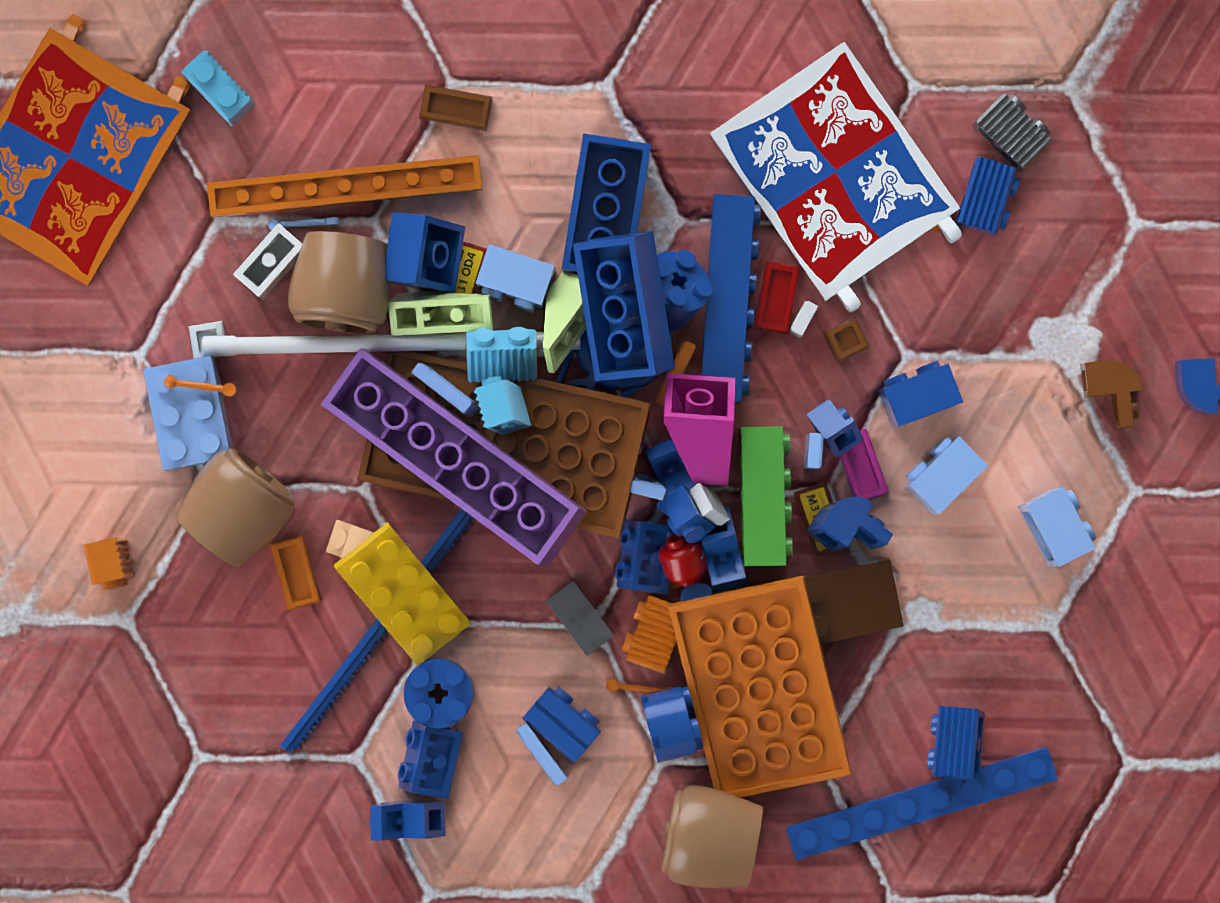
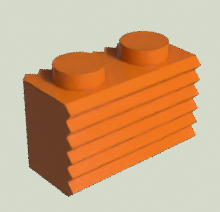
(109, 563)
(653, 637)

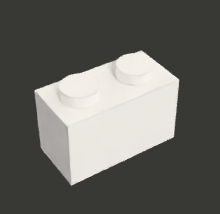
(269, 261)

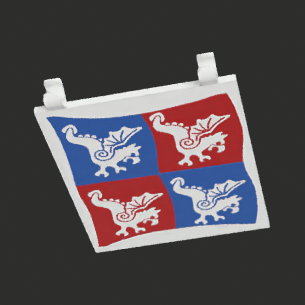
(836, 173)

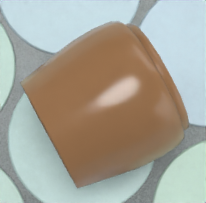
(340, 283)
(235, 507)
(711, 839)

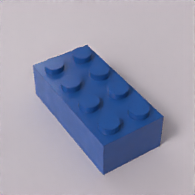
(606, 191)
(624, 306)

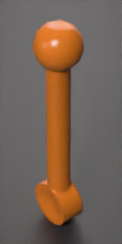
(228, 389)
(613, 685)

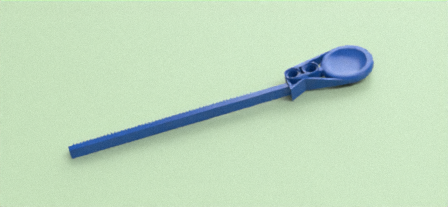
(433, 558)

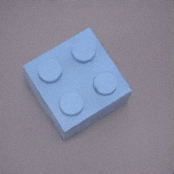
(515, 278)
(944, 475)
(1058, 526)

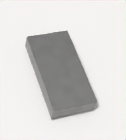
(580, 618)

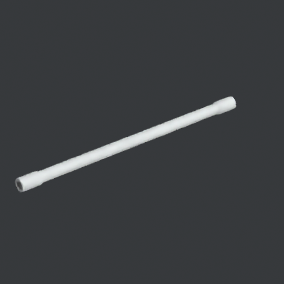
(234, 345)

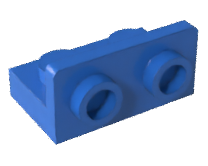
(639, 558)
(429, 760)

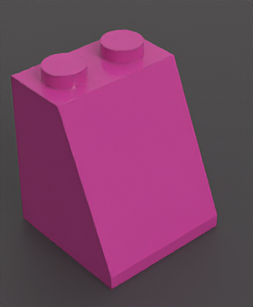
(701, 424)

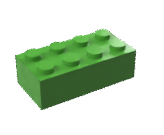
(763, 496)

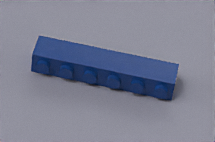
(730, 275)

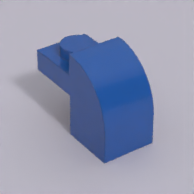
(1198, 384)
(668, 466)
(845, 519)
(723, 557)
(407, 820)

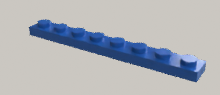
(920, 804)

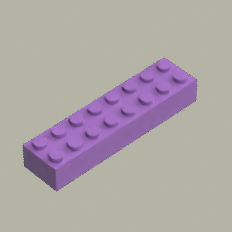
(454, 458)

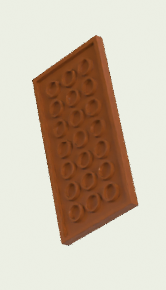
(576, 441)

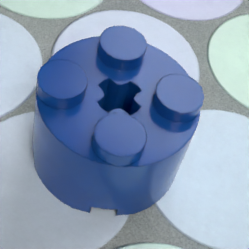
(683, 286)
(425, 707)
(671, 724)

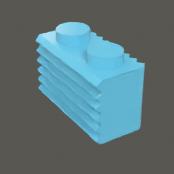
(218, 87)
(502, 354)
(502, 406)

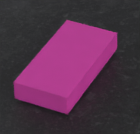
(864, 470)

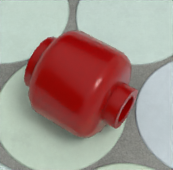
(682, 560)

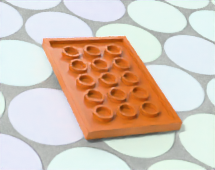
(760, 688)

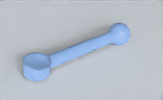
(300, 223)

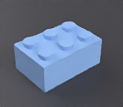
(188, 421)

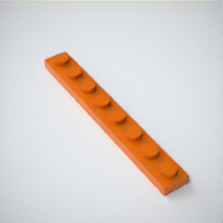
(344, 186)

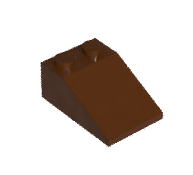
(854, 601)

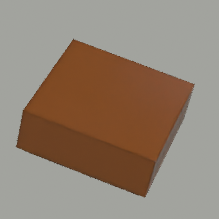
(846, 339)

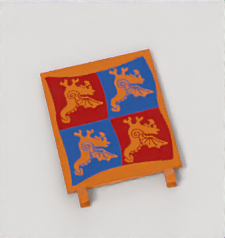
(79, 151)

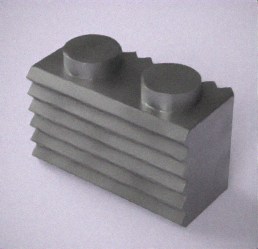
(1013, 131)

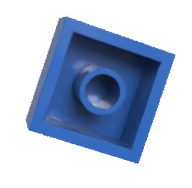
(423, 252)
(920, 395)

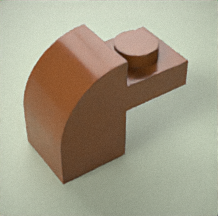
(1113, 379)

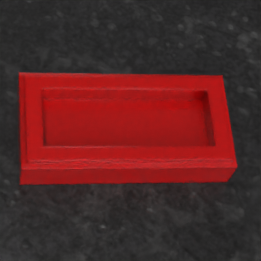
(776, 297)

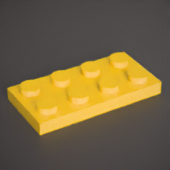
(402, 594)

